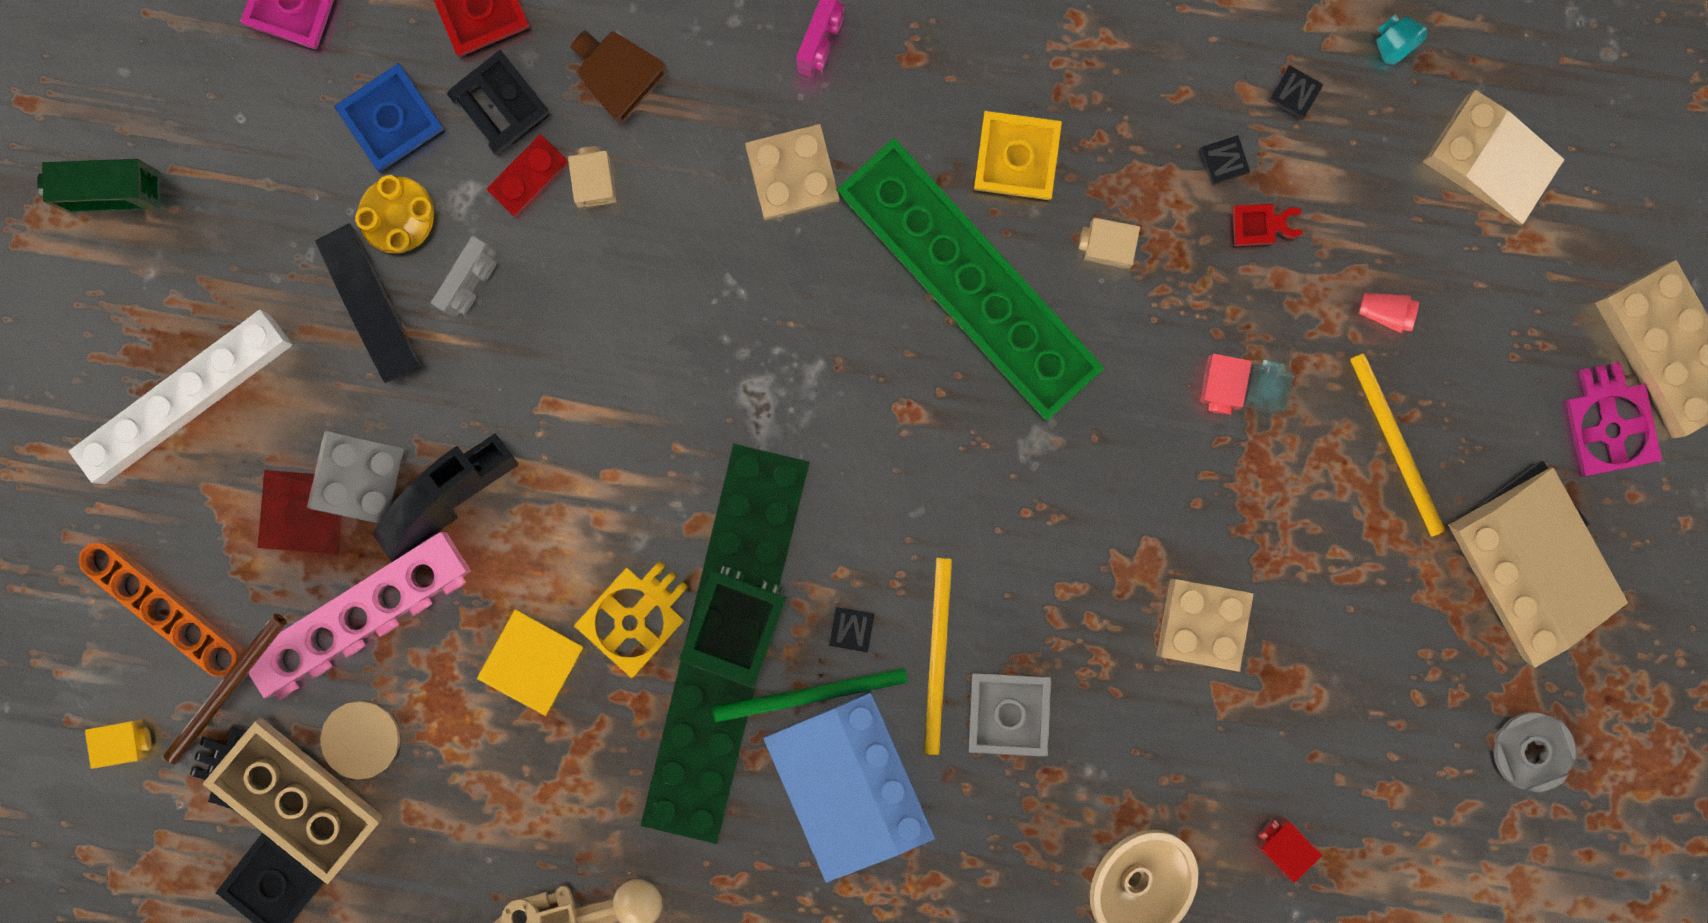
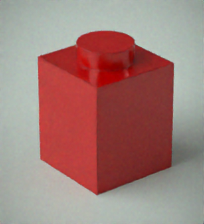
(1287, 848)

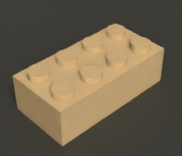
(1665, 342)
(293, 800)

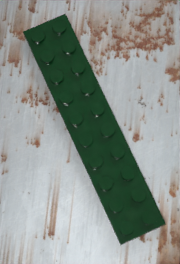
(754, 538)

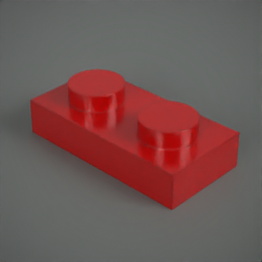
(527, 176)

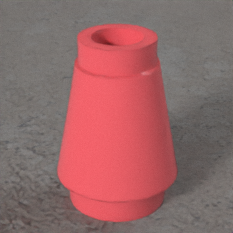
(1390, 310)

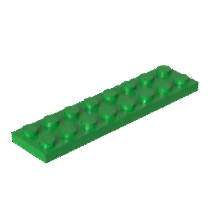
(970, 279)

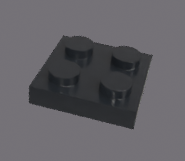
(269, 884)

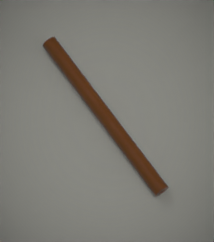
(225, 688)

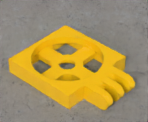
(655, 594)

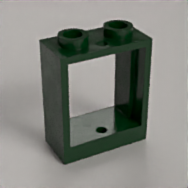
(99, 185)
(721, 666)

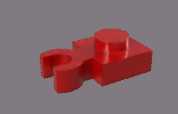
(1258, 224)

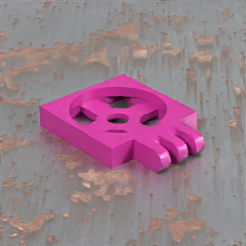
(1605, 392)

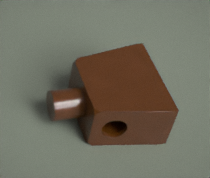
(617, 72)

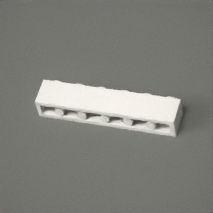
(180, 397)

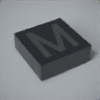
(1296, 92)
(1224, 160)
(851, 629)

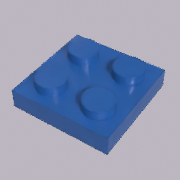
(389, 117)

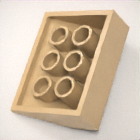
(1539, 567)

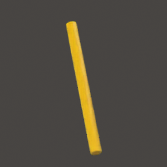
(1397, 444)
(937, 656)

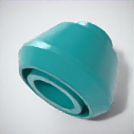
(1399, 38)

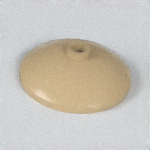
(1160, 885)

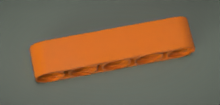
(143, 606)

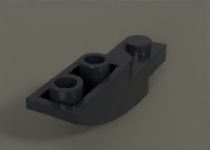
(430, 499)

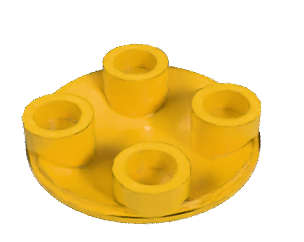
(395, 214)

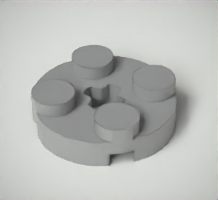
(1555, 760)

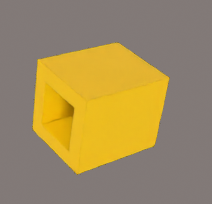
(117, 743)

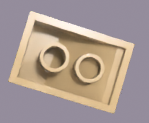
(1494, 157)

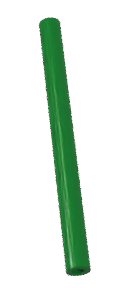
(809, 695)

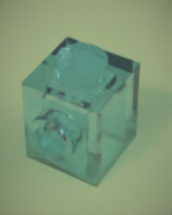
(1268, 387)

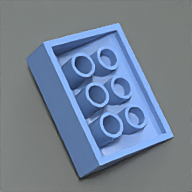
(849, 787)

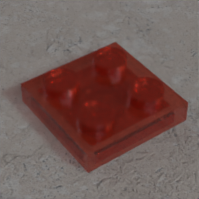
(287, 520)

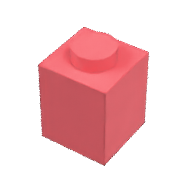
(1225, 383)

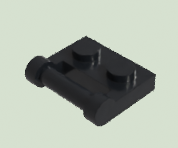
(508, 93)

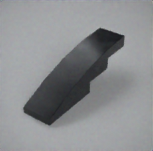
(367, 303)

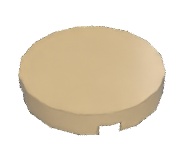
(360, 740)

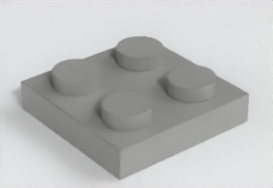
(456, 291)
(354, 477)
(1009, 714)

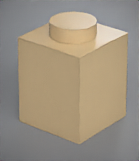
(592, 177)
(1109, 243)

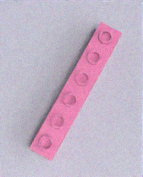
(437, 552)

